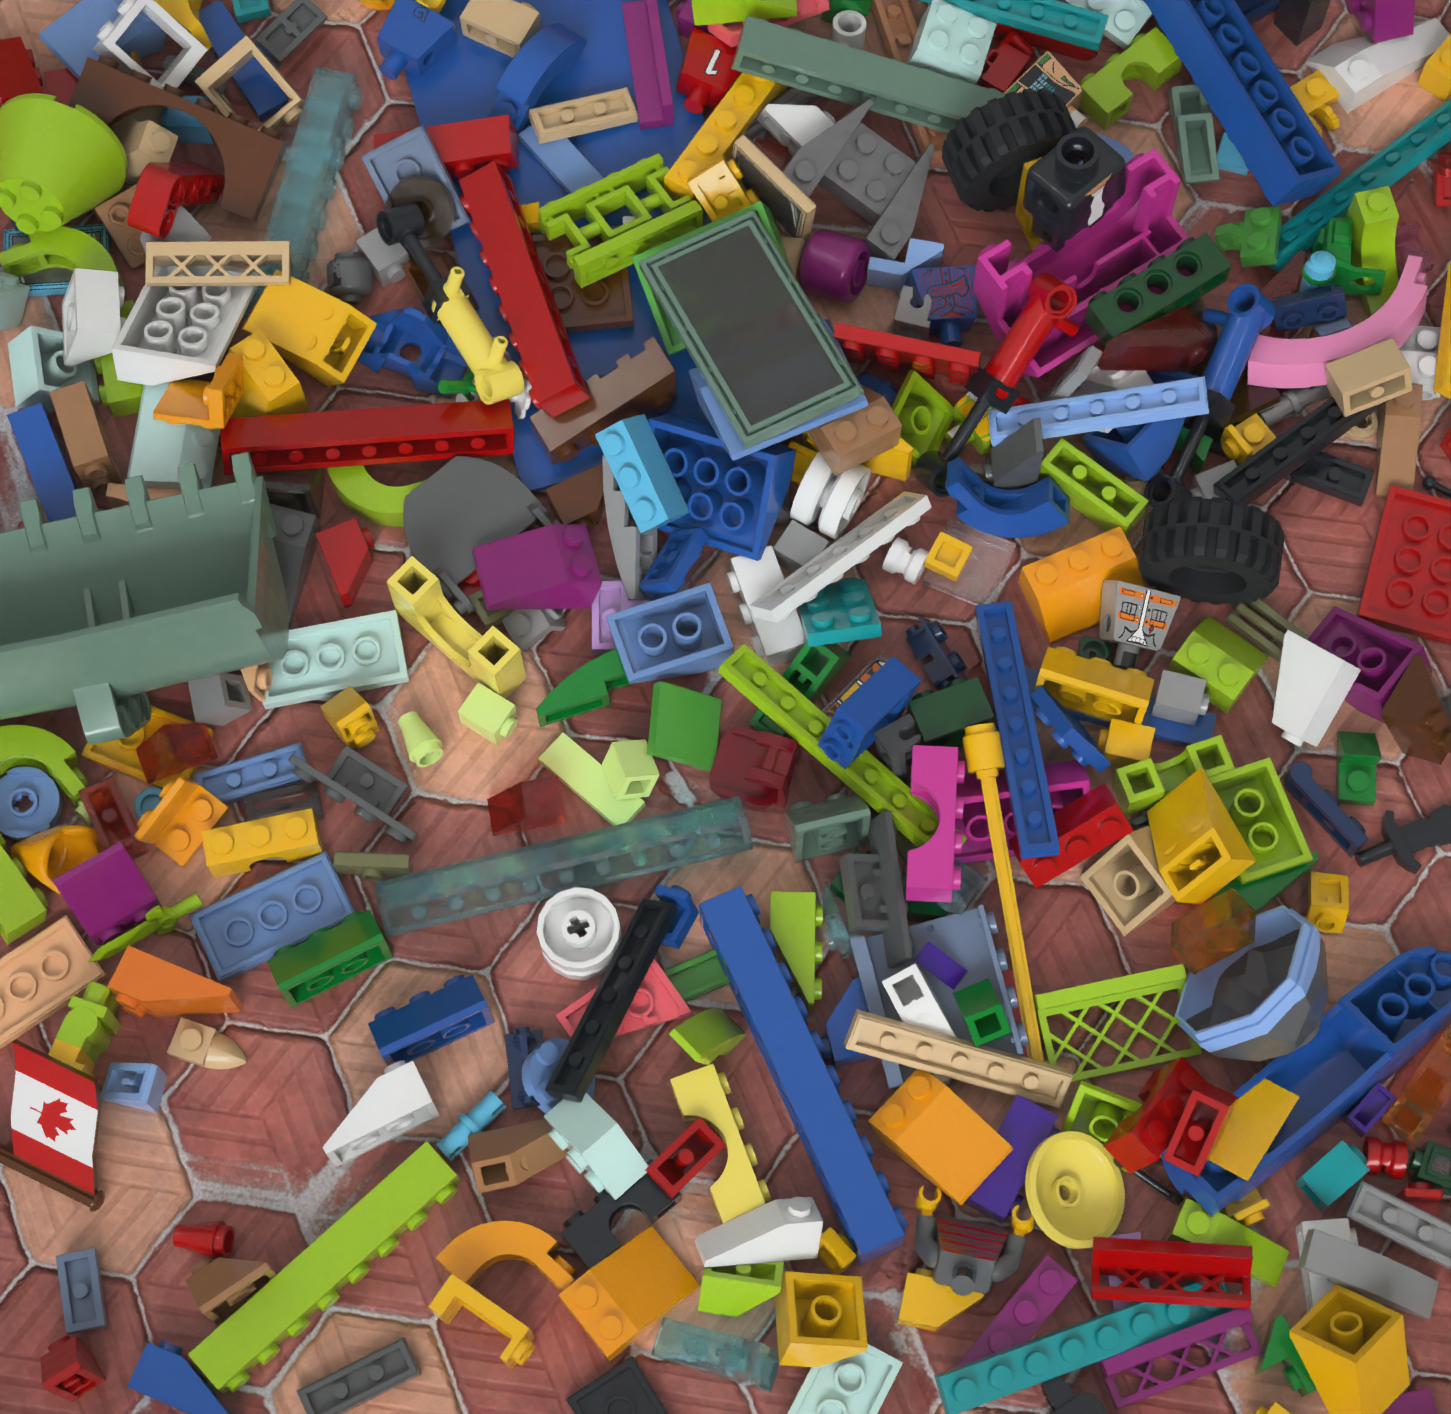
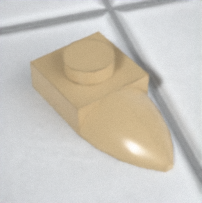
(205, 1046)

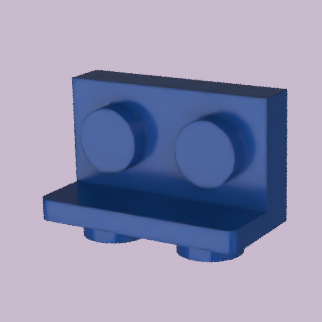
(673, 563)

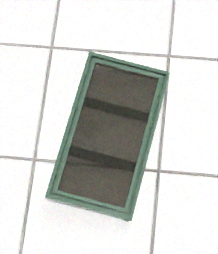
(750, 329)

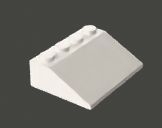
(179, 328)

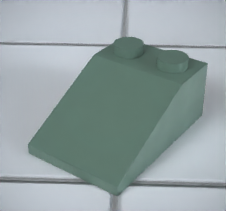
(827, 826)

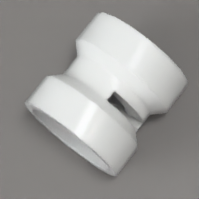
(905, 560)

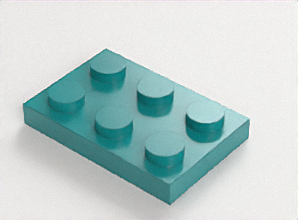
(840, 614)

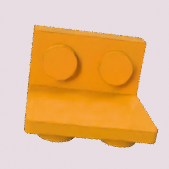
(204, 401)
(180, 818)

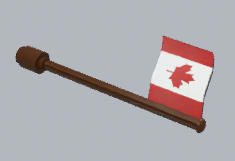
(54, 1125)

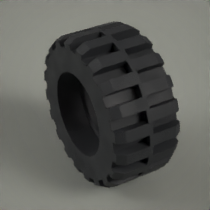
(996, 140)
(1211, 550)

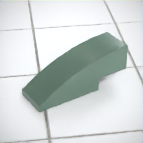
(1193, 134)

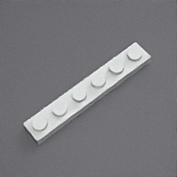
(840, 556)

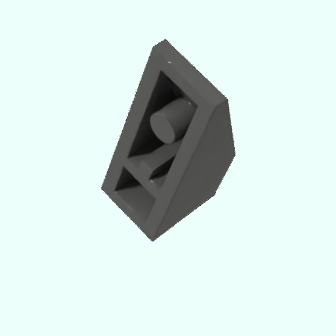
(1016, 459)

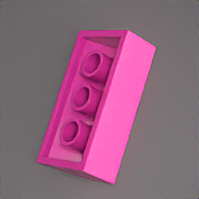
(1065, 784)

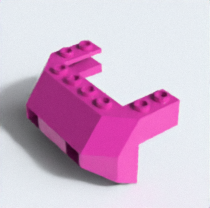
(1090, 262)

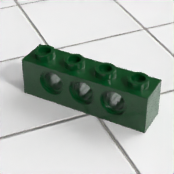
(1197, 255)

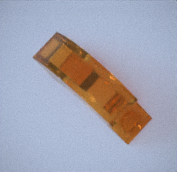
(1423, 1091)

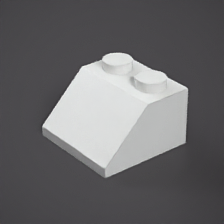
(91, 315)

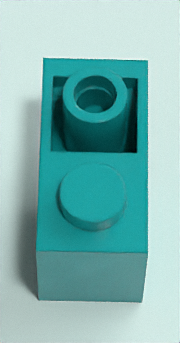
(1333, 1175)

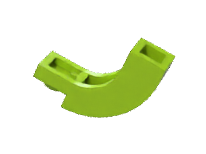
(57, 248)
(369, 498)
(42, 750)

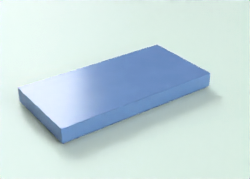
(271, 914)

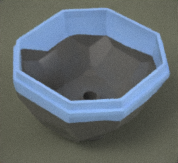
(1262, 996)

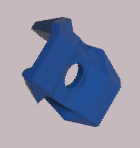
(407, 327)

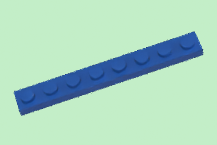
(1017, 731)

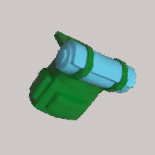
(1332, 262)

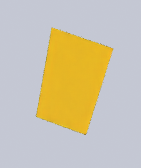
(1253, 1128)

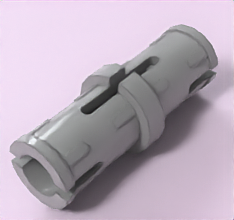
(1293, 403)

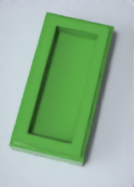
(697, 976)

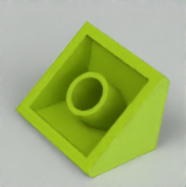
(923, 415)
(1097, 1112)

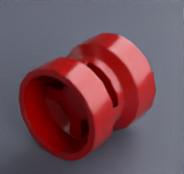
(1385, 1157)

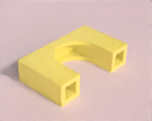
(485, 658)

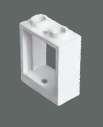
(128, 10)

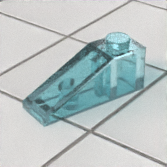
(717, 1354)

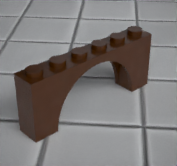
(247, 154)

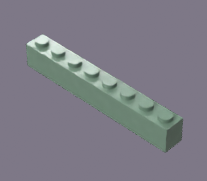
(856, 76)

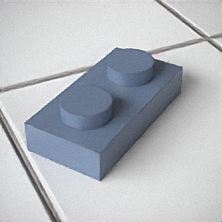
(81, 1291)

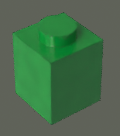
(981, 1012)

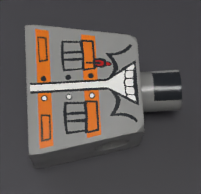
(1134, 619)

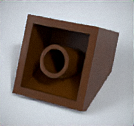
(1419, 714)

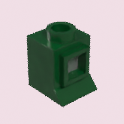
(1432, 1166)

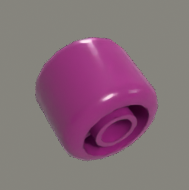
(834, 266)

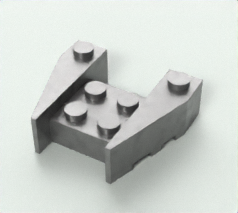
(866, 177)

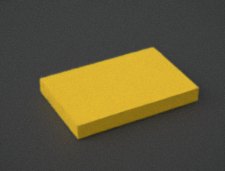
(121, 753)

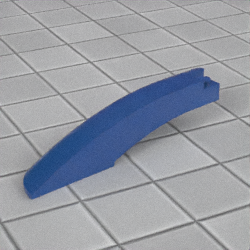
(1356, 1047)

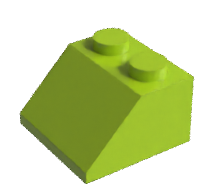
(1221, 659)

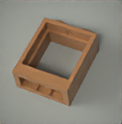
(85, 437)

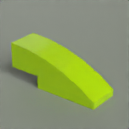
(708, 1035)

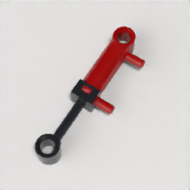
(997, 381)

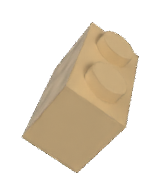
(500, 24)
(1368, 377)

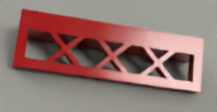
(1171, 1264)

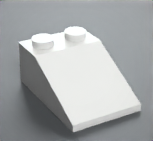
(386, 1111)

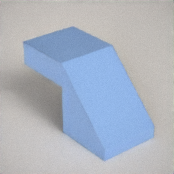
(893, 274)

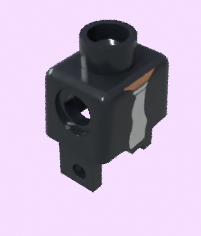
(1078, 192)

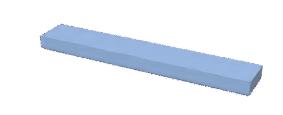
(1105, 409)

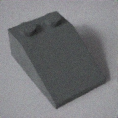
(294, 549)

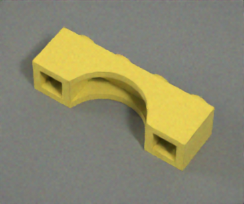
(703, 1096)

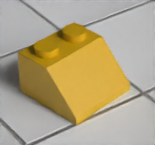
(819, 1319)

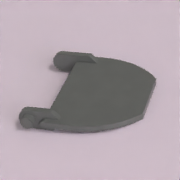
(463, 508)

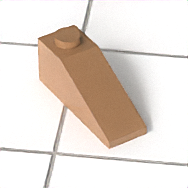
(1398, 441)

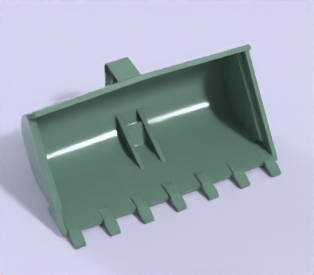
(138, 599)

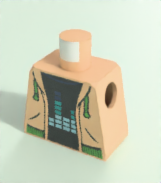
(1051, 76)

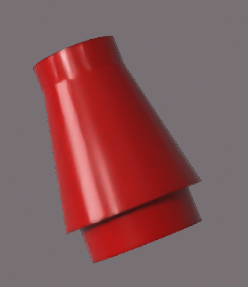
(207, 1239)

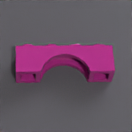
(931, 866)

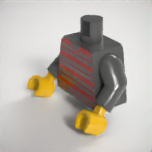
(966, 1252)

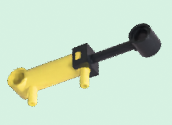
(449, 302)

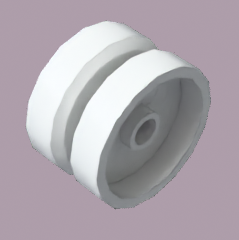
(829, 496)
(574, 912)

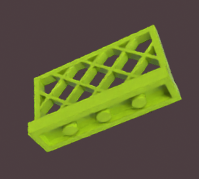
(1107, 992)

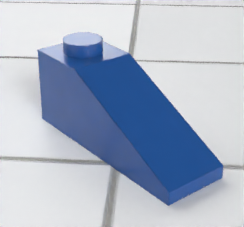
(174, 1381)

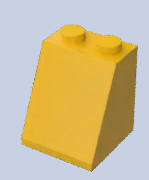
(268, 381)
(1353, 1352)

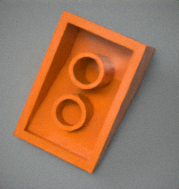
(166, 990)

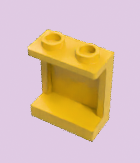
(457, 1294)

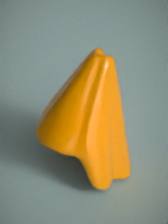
(56, 851)

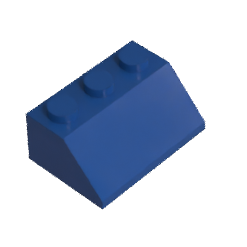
(431, 1020)

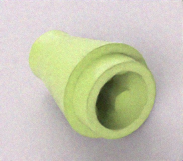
(420, 741)

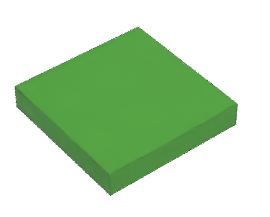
(684, 726)

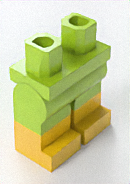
(87, 1028)

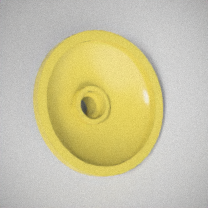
(1089, 1188)

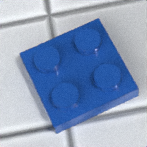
(1069, 730)

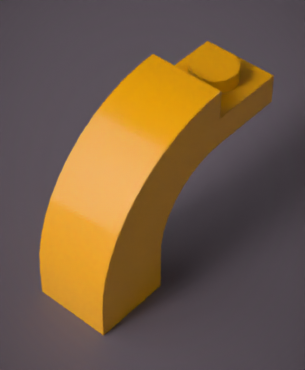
(504, 1240)

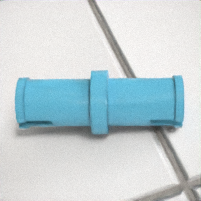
(471, 1123)

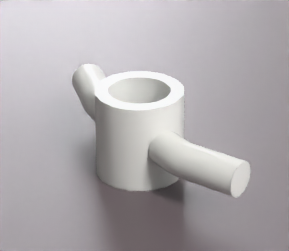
(849, 29)

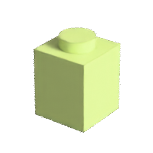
(488, 714)
(630, 769)

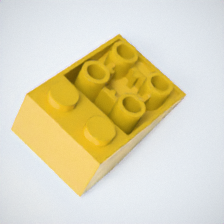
(311, 329)
(1196, 841)

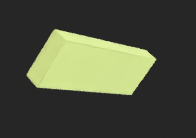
(588, 780)

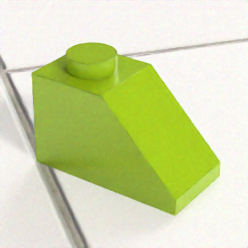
(739, 1287)

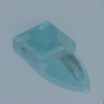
(837, 933)

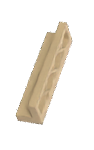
(218, 255)

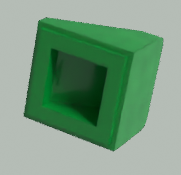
(1201, 452)

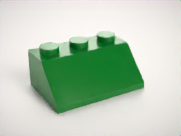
(329, 958)

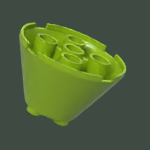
(55, 162)

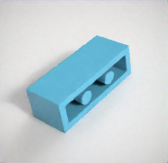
(642, 473)

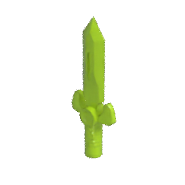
(158, 919)

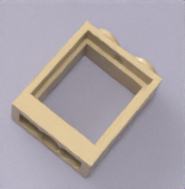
(235, 60)

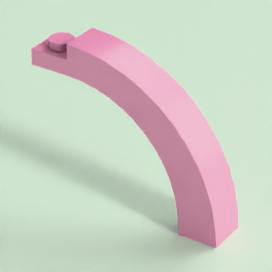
(1303, 361)

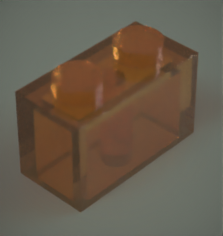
(1213, 931)

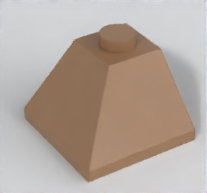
(226, 1284)

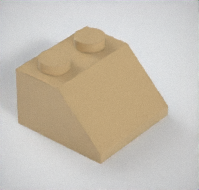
(1129, 882)

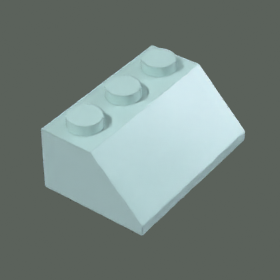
(164, 447)

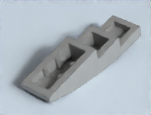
(632, 549)
(1368, 1273)

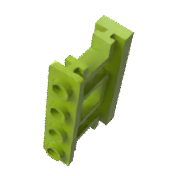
(629, 239)

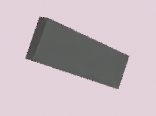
(360, 1380)

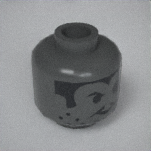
(349, 277)

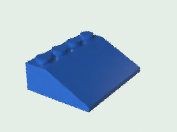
(725, 498)

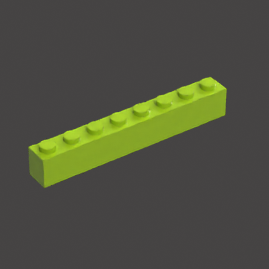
(325, 1268)

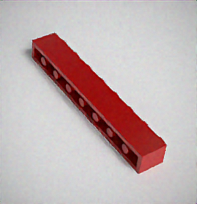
(523, 289)
(369, 436)

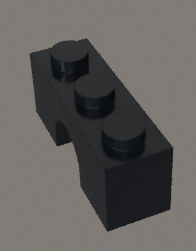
(591, 1234)

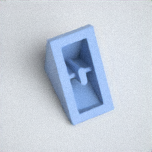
(134, 1085)

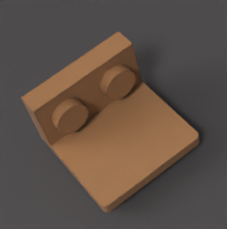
(114, 217)

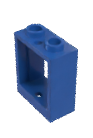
(868, 710)

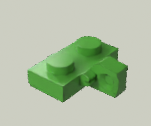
(1255, 238)

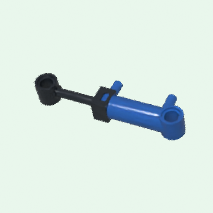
(1248, 315)

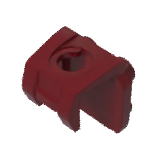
(755, 767)

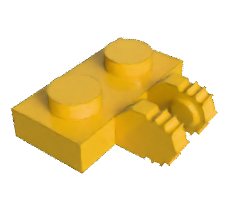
(1315, 97)

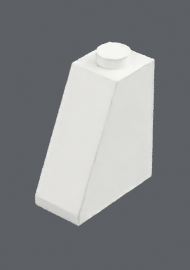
(1309, 689)

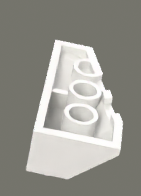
(1366, 68)

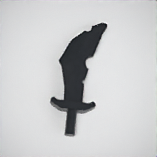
(1409, 839)

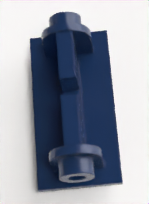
(1323, 305)
(931, 641)
(517, 1048)

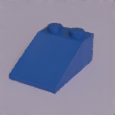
(1140, 448)

